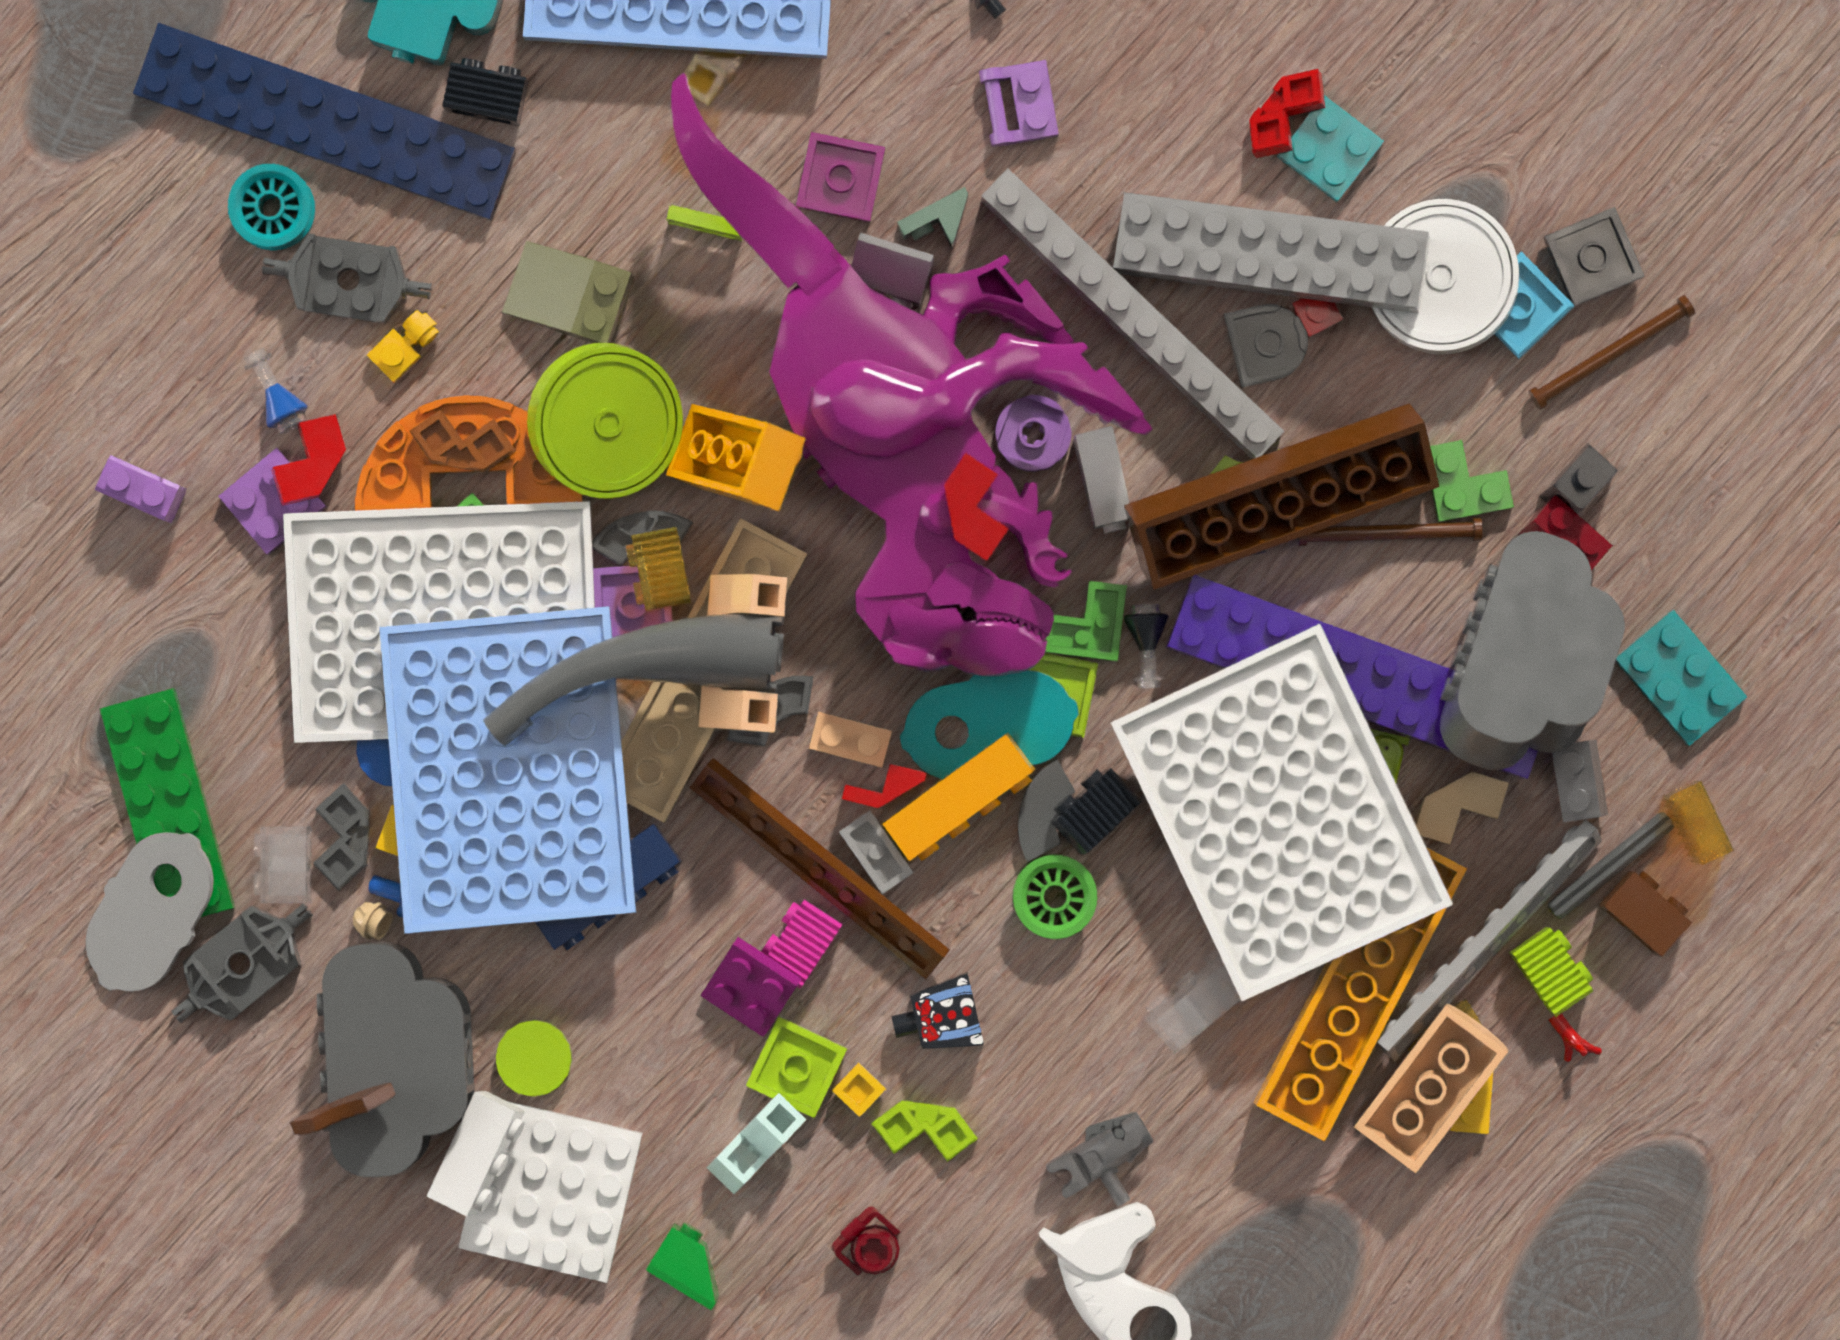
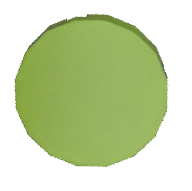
(533, 1058)

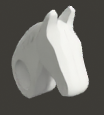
(1094, 1274)

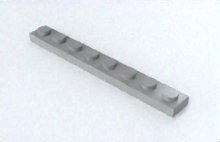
(1498, 930)

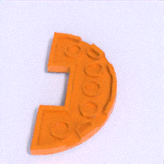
(400, 472)

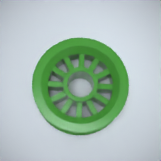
(1088, 901)

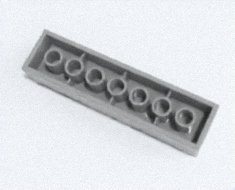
(1271, 252)

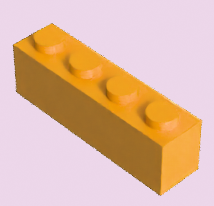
(958, 797)

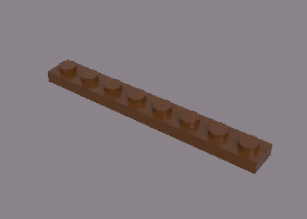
(819, 868)

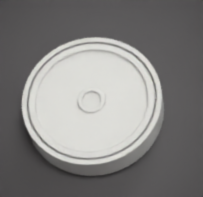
(1466, 282)

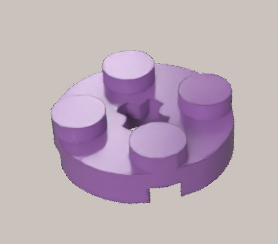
(1052, 423)

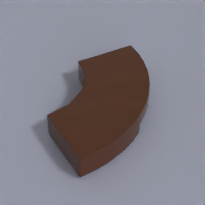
(342, 1109)

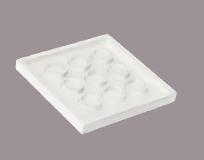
(558, 1196)

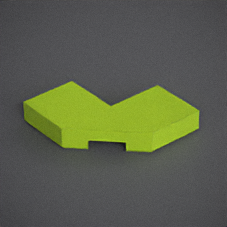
(940, 1123)

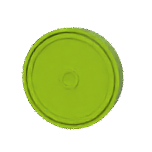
(605, 420)

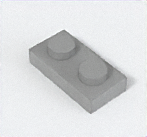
(876, 852)

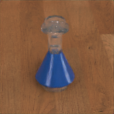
(282, 407)

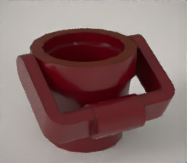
(872, 1246)

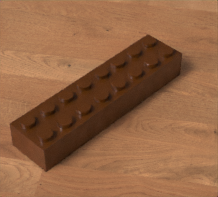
(1282, 496)

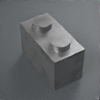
(1580, 782)

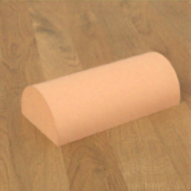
(1432, 1087)

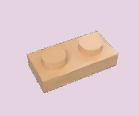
(850, 739)

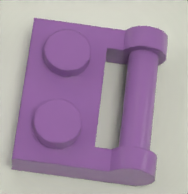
(1031, 99)

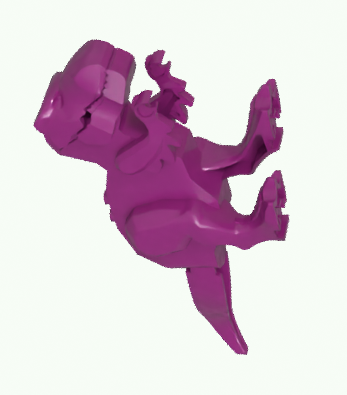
(892, 417)

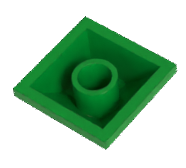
(686, 1265)

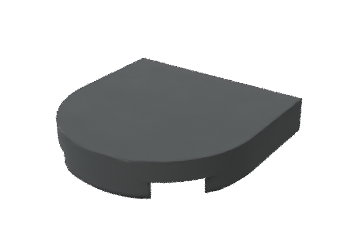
(1265, 343)

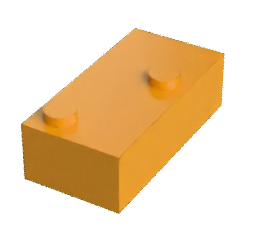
(736, 456)

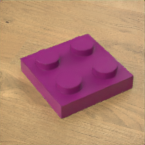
(840, 177)
(750, 987)

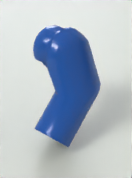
(387, 889)

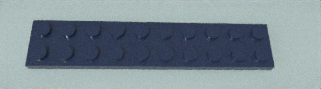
(324, 121)

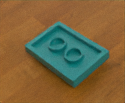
(1680, 678)

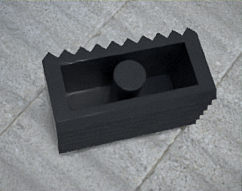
(485, 92)
(1094, 810)

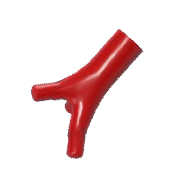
(1571, 1038)

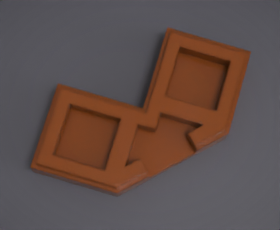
(476, 452)

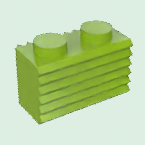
(1552, 971)

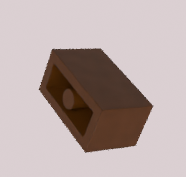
(1646, 913)

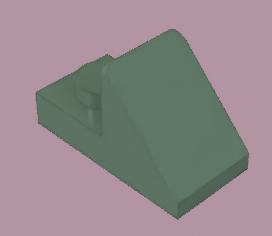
(945, 212)

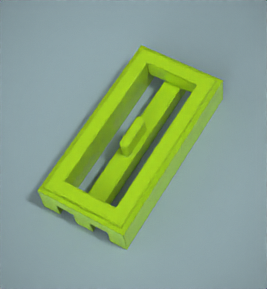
(701, 222)

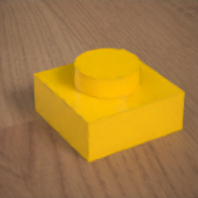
(859, 1089)

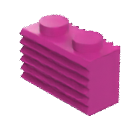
(803, 939)

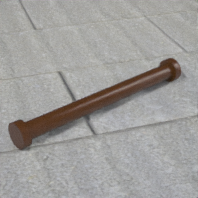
(1608, 354)
(1396, 531)

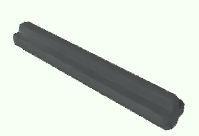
(1611, 865)

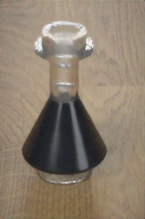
(1146, 628)

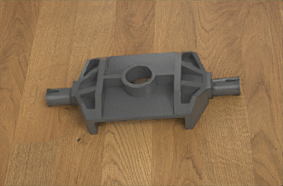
(316, 274)
(272, 956)

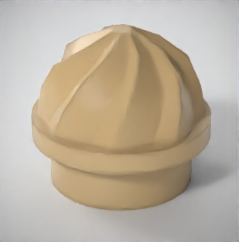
(372, 920)

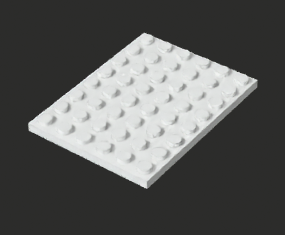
(414, 568)
(1281, 813)

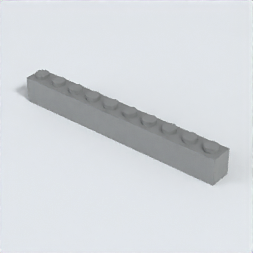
(1131, 315)

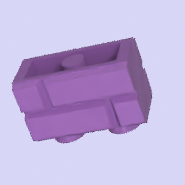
(140, 489)

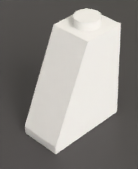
(1102, 478)

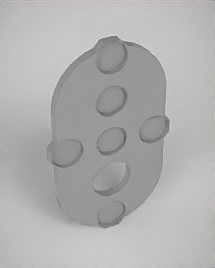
(136, 927)

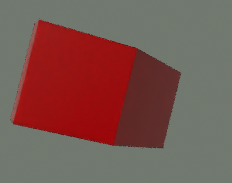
(897, 782)

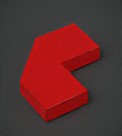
(1291, 96)
(308, 477)
(963, 493)

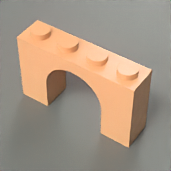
(734, 707)

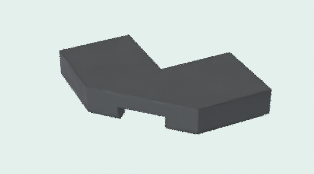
(352, 823)

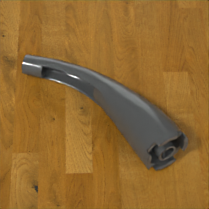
(701, 651)

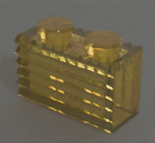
(660, 569)
(1697, 823)

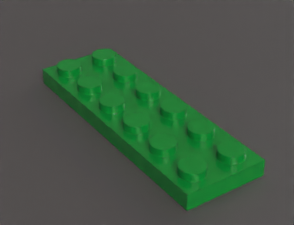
(163, 784)

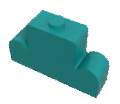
(427, 26)

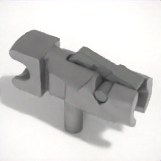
(1104, 1149)

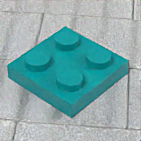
(1331, 149)

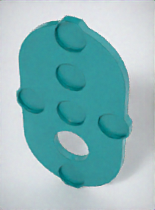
(1023, 704)

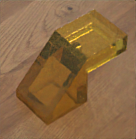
(711, 73)

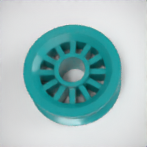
(237, 205)

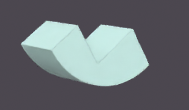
(756, 1143)

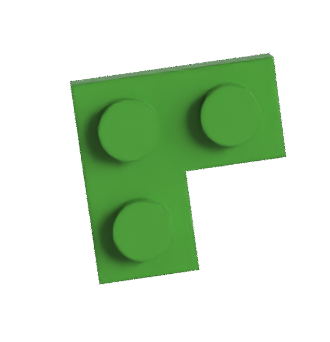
(1465, 495)
(1100, 629)

